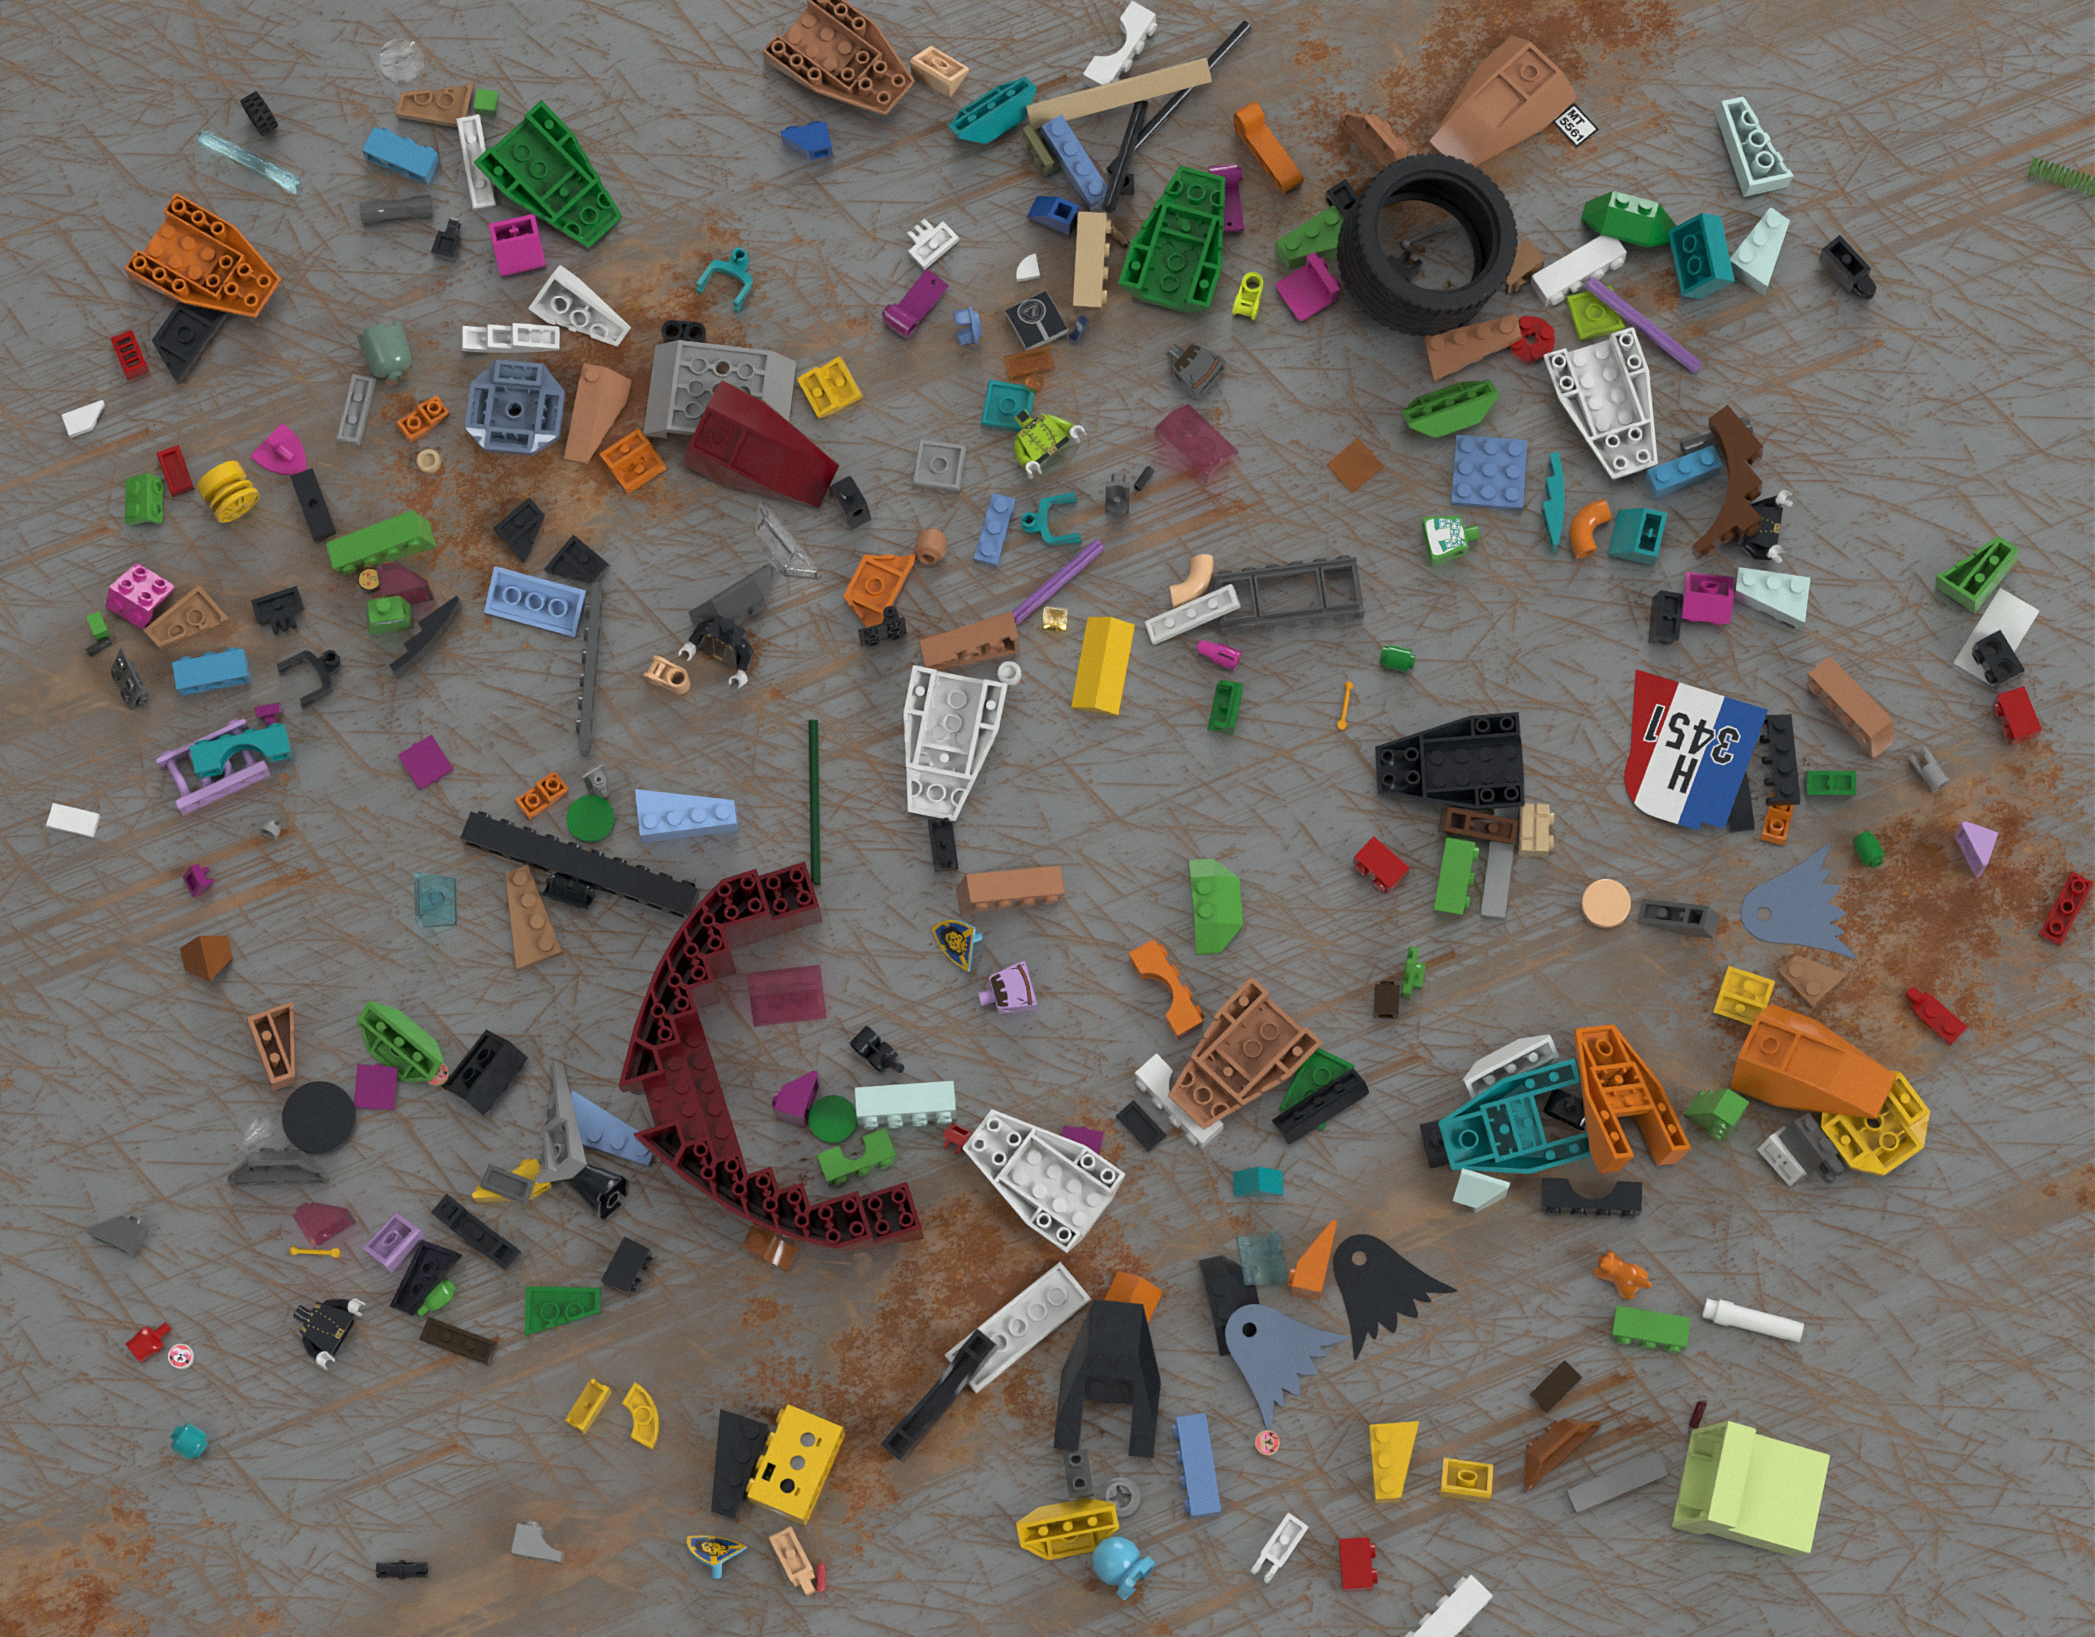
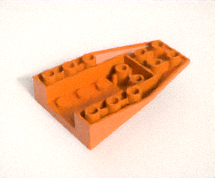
(204, 262)

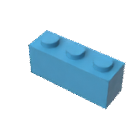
(401, 155)
(1683, 472)
(211, 671)

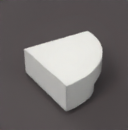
(1028, 269)

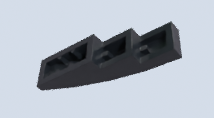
(432, 630)

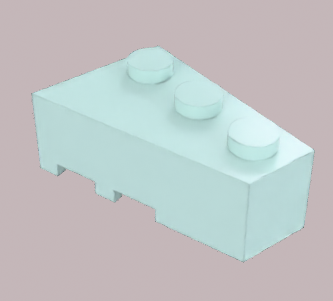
(1759, 252)

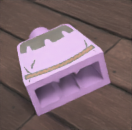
(1010, 990)

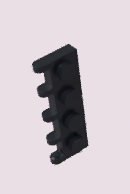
(1782, 760)

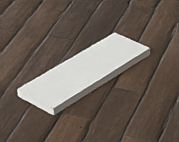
(1027, 1321)

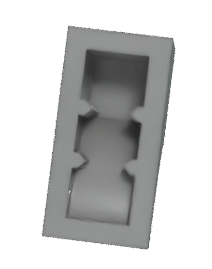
(530, 1544)

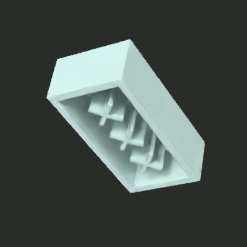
(905, 1104)

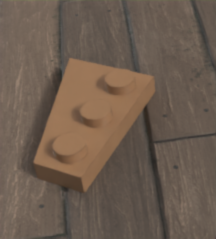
(186, 619)

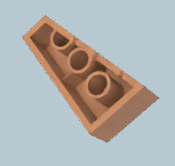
(971, 643)
(1852, 707)

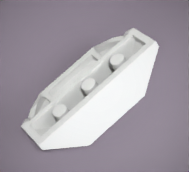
(1510, 1060)

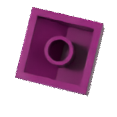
(796, 1099)

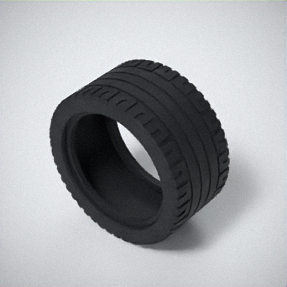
(1465, 195)

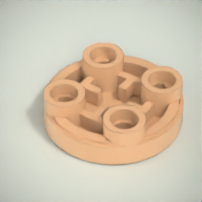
(1606, 903)

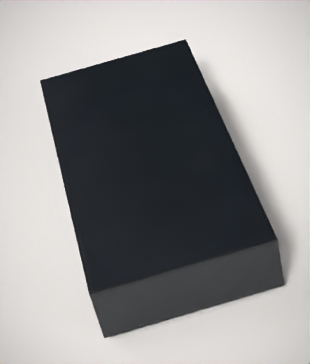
(1141, 1126)

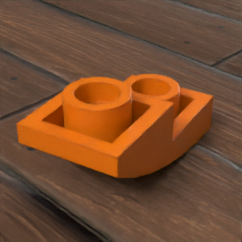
(423, 420)
(541, 796)
(1777, 823)

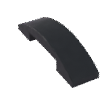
(1741, 815)
(476, 1232)

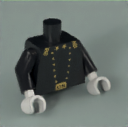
(1764, 543)
(724, 642)
(327, 1327)

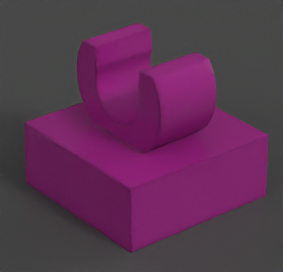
(268, 712)
(196, 880)

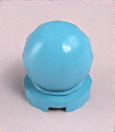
(1120, 1564)

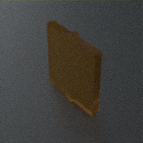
(1355, 465)

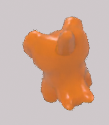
(1625, 1276)

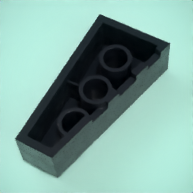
(737, 1455)

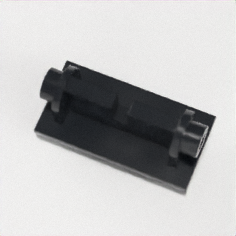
(579, 894)

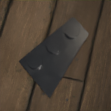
(424, 1273)

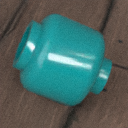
(188, 1441)

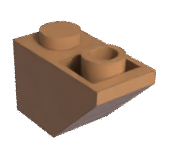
(1526, 263)

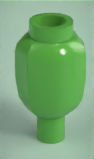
(438, 1297)

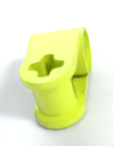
(1248, 300)

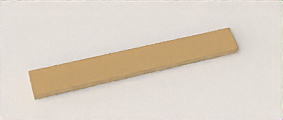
(1120, 93)

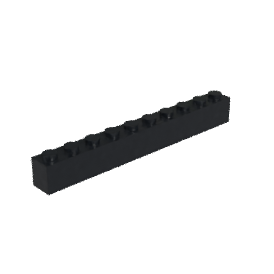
(579, 865)

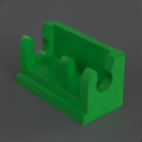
(1225, 707)
(1830, 782)

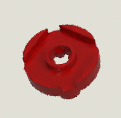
(1543, 334)

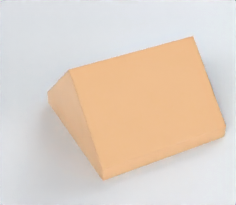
(938, 70)

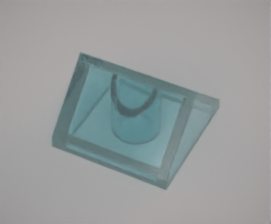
(434, 900)

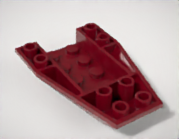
(757, 450)

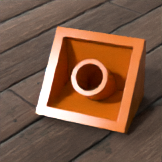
(1134, 1289)

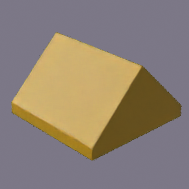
(1466, 1480)

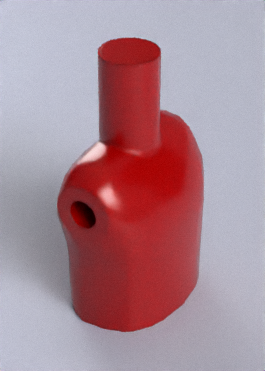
(147, 1342)

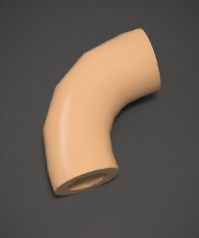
(1197, 582)

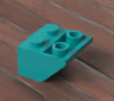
(1638, 535)

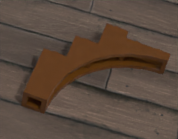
(1737, 514)

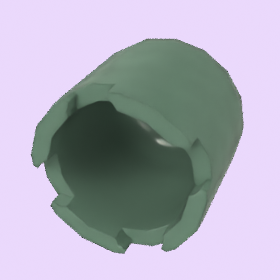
(386, 350)

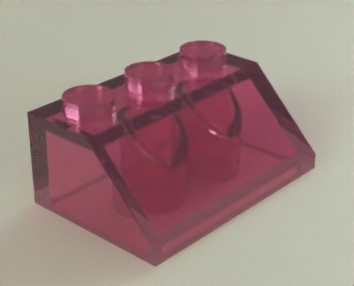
(1195, 442)
(787, 995)

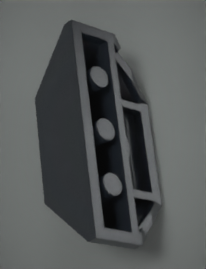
(1226, 1294)

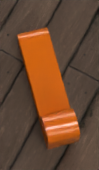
(1251, 127)

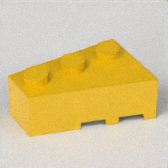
(1390, 1457)

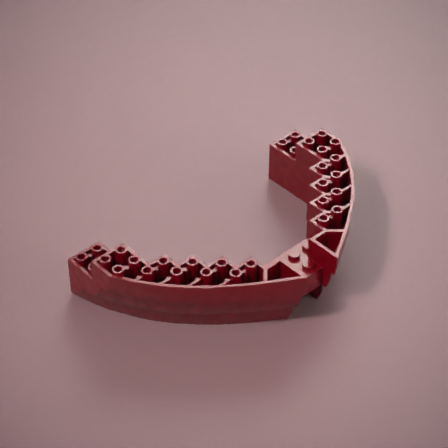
(677, 1074)

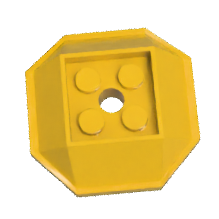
(1884, 1148)

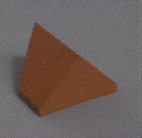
(206, 955)

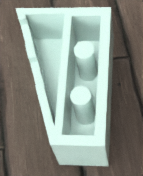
(1774, 593)

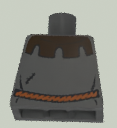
(1195, 368)

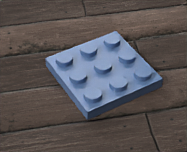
(1489, 472)

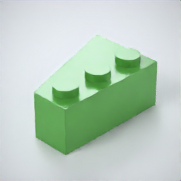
(1979, 574)

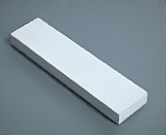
(472, 147)
(1192, 614)

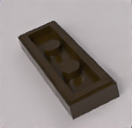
(458, 1341)

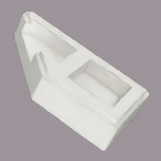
(82, 419)

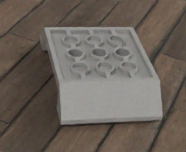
(687, 375)

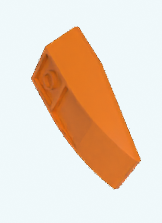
(1808, 1067)

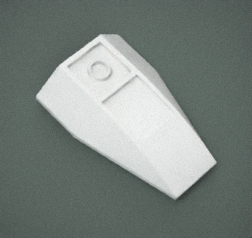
(1609, 400)
(1044, 1177)

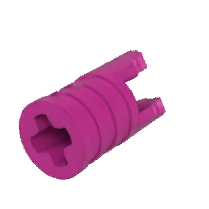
(1212, 651)

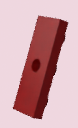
(2059, 920)

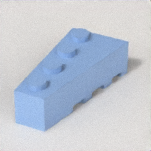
(682, 816)

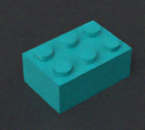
(1701, 256)

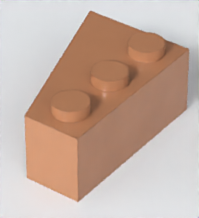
(274, 1043)

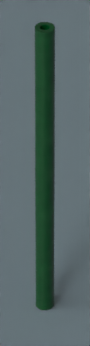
(814, 802)

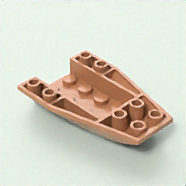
(1504, 103)

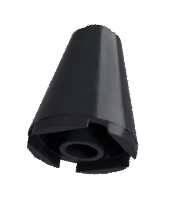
(598, 1190)

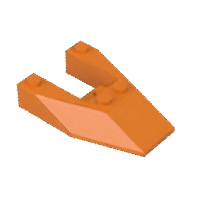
(1620, 1085)

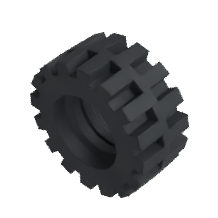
(259, 113)

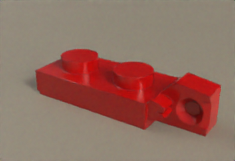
(1935, 1015)

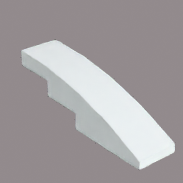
(510, 339)

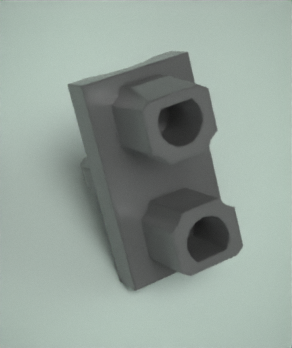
(1117, 495)

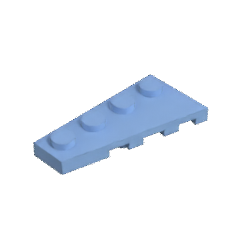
(607, 1133)

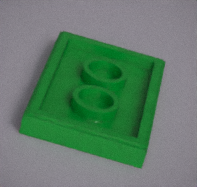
(1313, 1075)

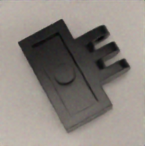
(278, 608)

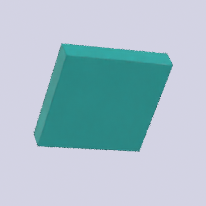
(1004, 403)

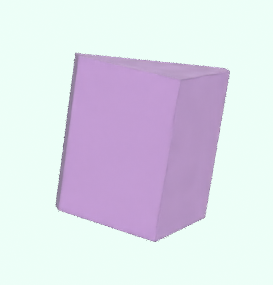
(1976, 845)
(394, 1242)

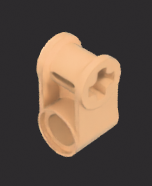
(663, 674)

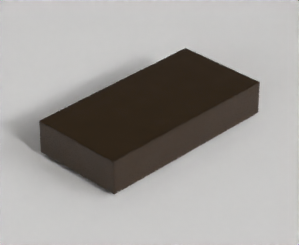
(1555, 1386)

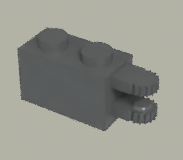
(1812, 1148)

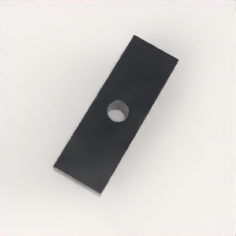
(309, 493)

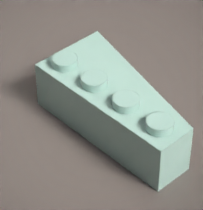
(1750, 150)

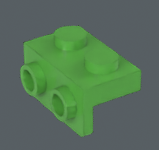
(143, 499)

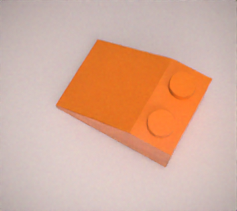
(1311, 1268)

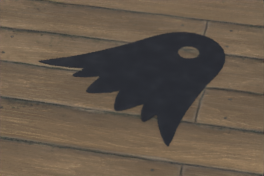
(1379, 1287)

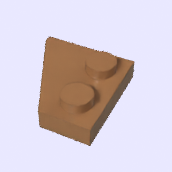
(1810, 978)

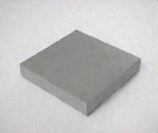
(939, 465)

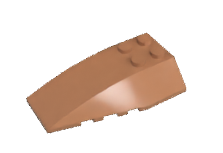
(1241, 1056)

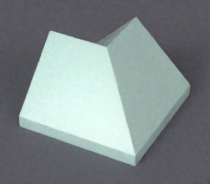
(1479, 1190)

